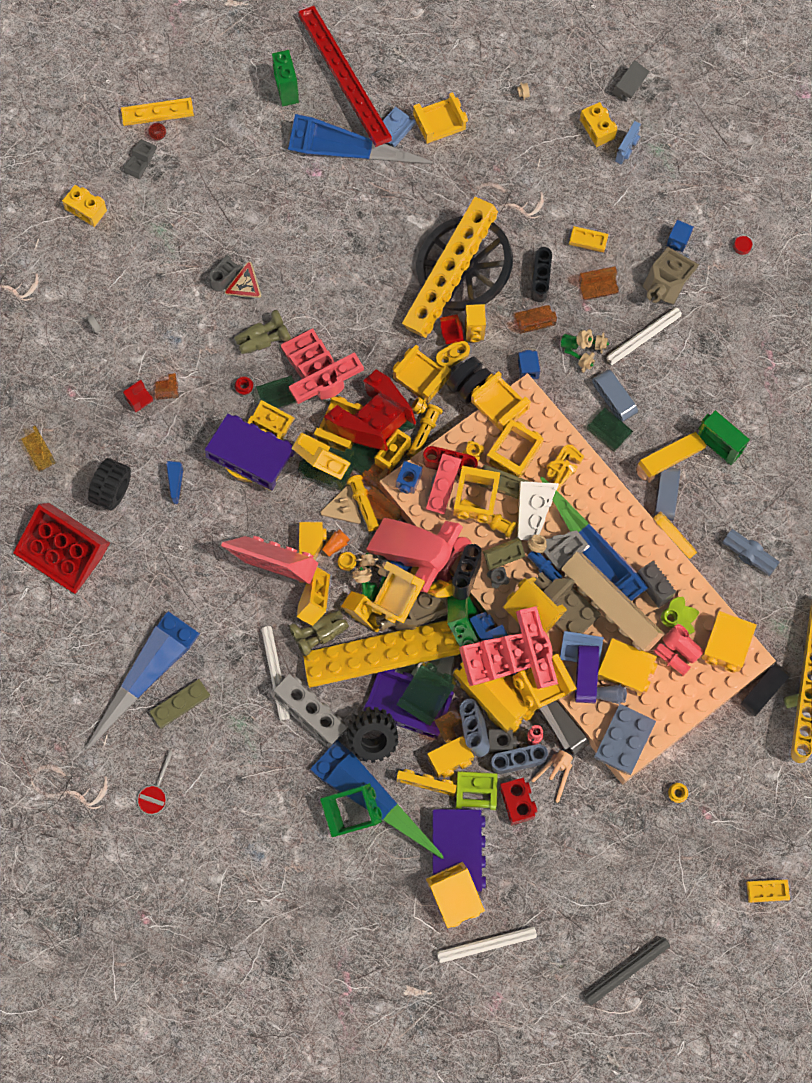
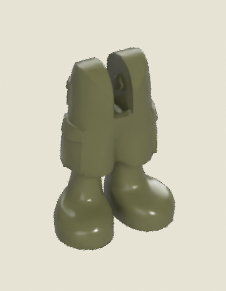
(257, 338)
(325, 629)

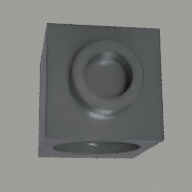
(493, 735)

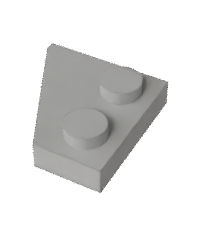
(563, 547)

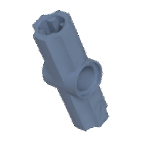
(750, 552)

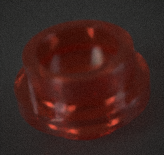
(157, 127)

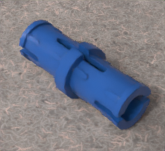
(544, 566)

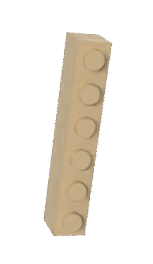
(613, 602)

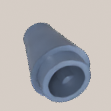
(614, 694)

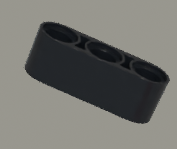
(541, 266)
(466, 572)
(765, 689)

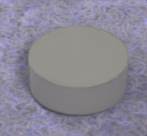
(94, 323)

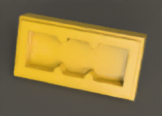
(588, 239)
(768, 891)

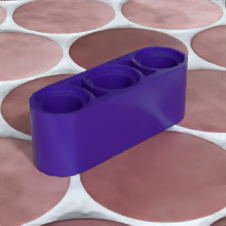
(587, 674)

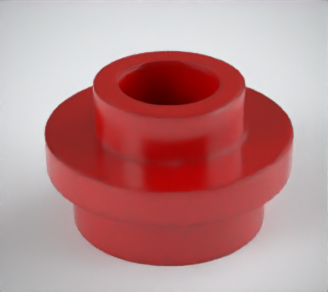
(241, 381)

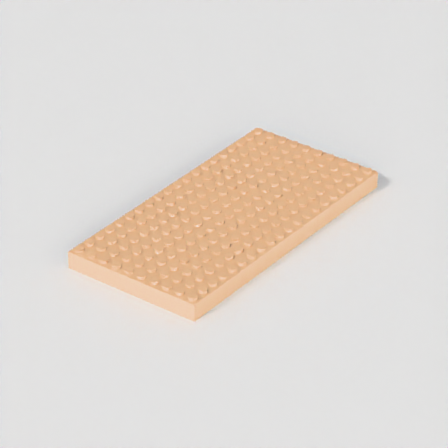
(609, 507)

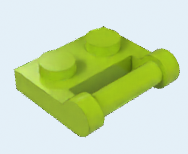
(476, 784)

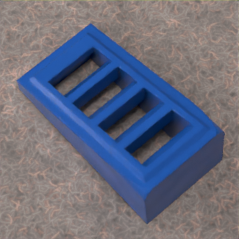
(175, 475)

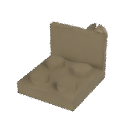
(669, 276)
(423, 610)
(579, 612)

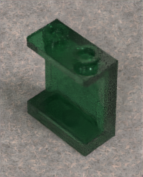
(318, 476)
(427, 693)

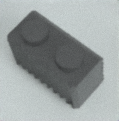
(658, 587)

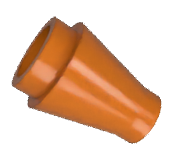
(335, 543)

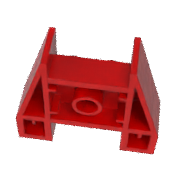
(377, 418)

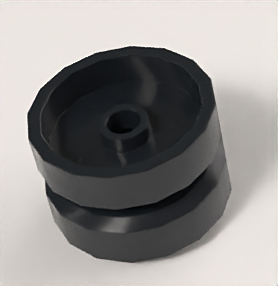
(467, 378)

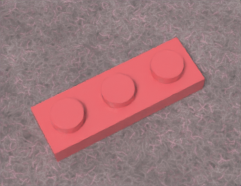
(443, 483)

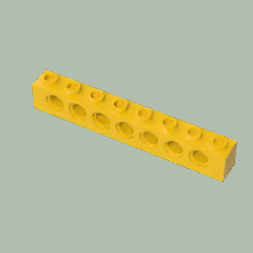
(449, 258)

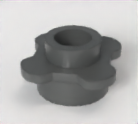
(500, 571)

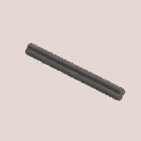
(626, 971)

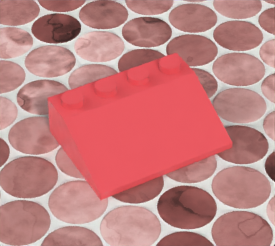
(273, 557)

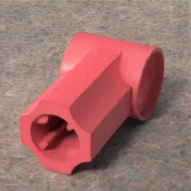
(679, 640)

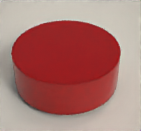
(743, 245)

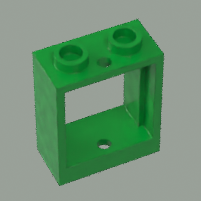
(285, 78)
(722, 437)
(459, 620)
(334, 817)

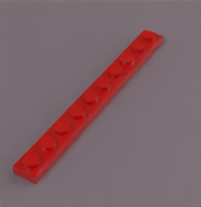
(345, 76)

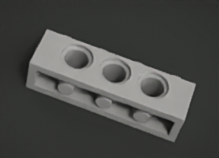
(297, 708)

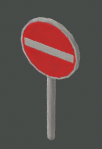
(152, 798)

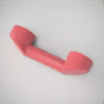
(459, 546)

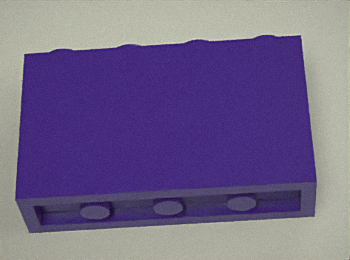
(249, 451)
(387, 692)
(459, 840)

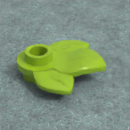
(682, 614)

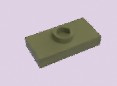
(504, 553)

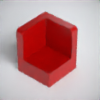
(451, 329)
(137, 396)

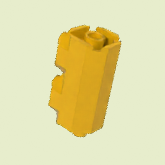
(499, 699)

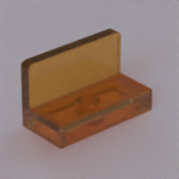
(598, 283)
(535, 319)
(382, 506)
(446, 723)

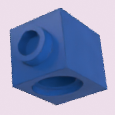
(679, 236)
(529, 363)
(411, 470)

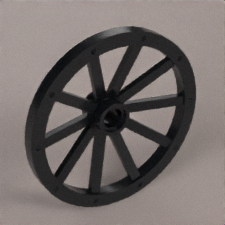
(472, 270)

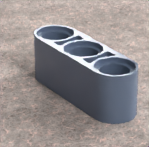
(615, 395)
(667, 492)
(474, 727)
(525, 752)

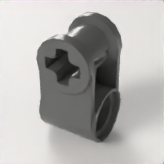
(225, 270)

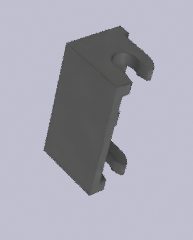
(630, 81)

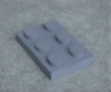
(625, 739)

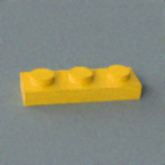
(426, 782)

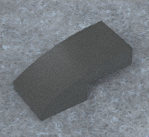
(140, 159)

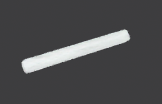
(643, 336)
(274, 667)
(486, 944)

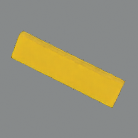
(157, 111)
(672, 454)

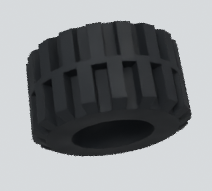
(109, 484)
(372, 748)

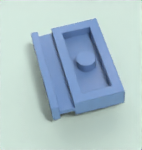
(398, 125)
(630, 139)
(572, 640)

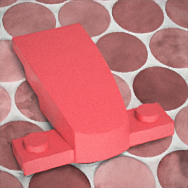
(317, 368)
(415, 546)
(512, 654)

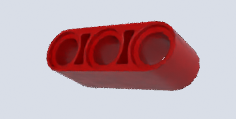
(437, 451)

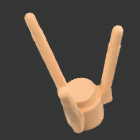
(561, 762)

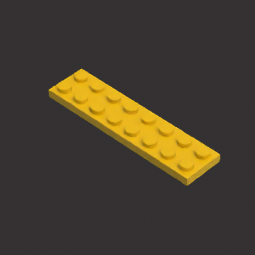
(380, 653)

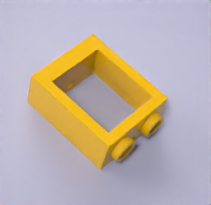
(503, 463)
(482, 477)

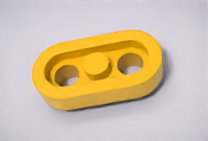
(451, 354)

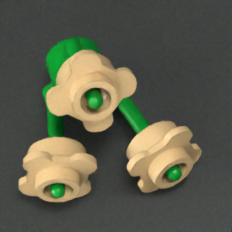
(584, 339)
(363, 574)

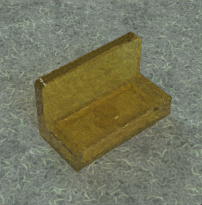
(38, 450)

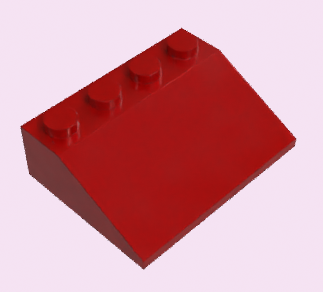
(60, 547)

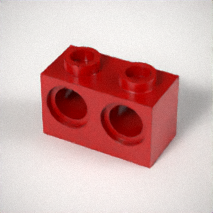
(513, 802)

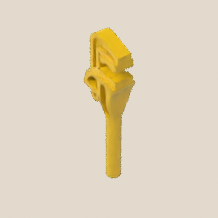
(561, 469)

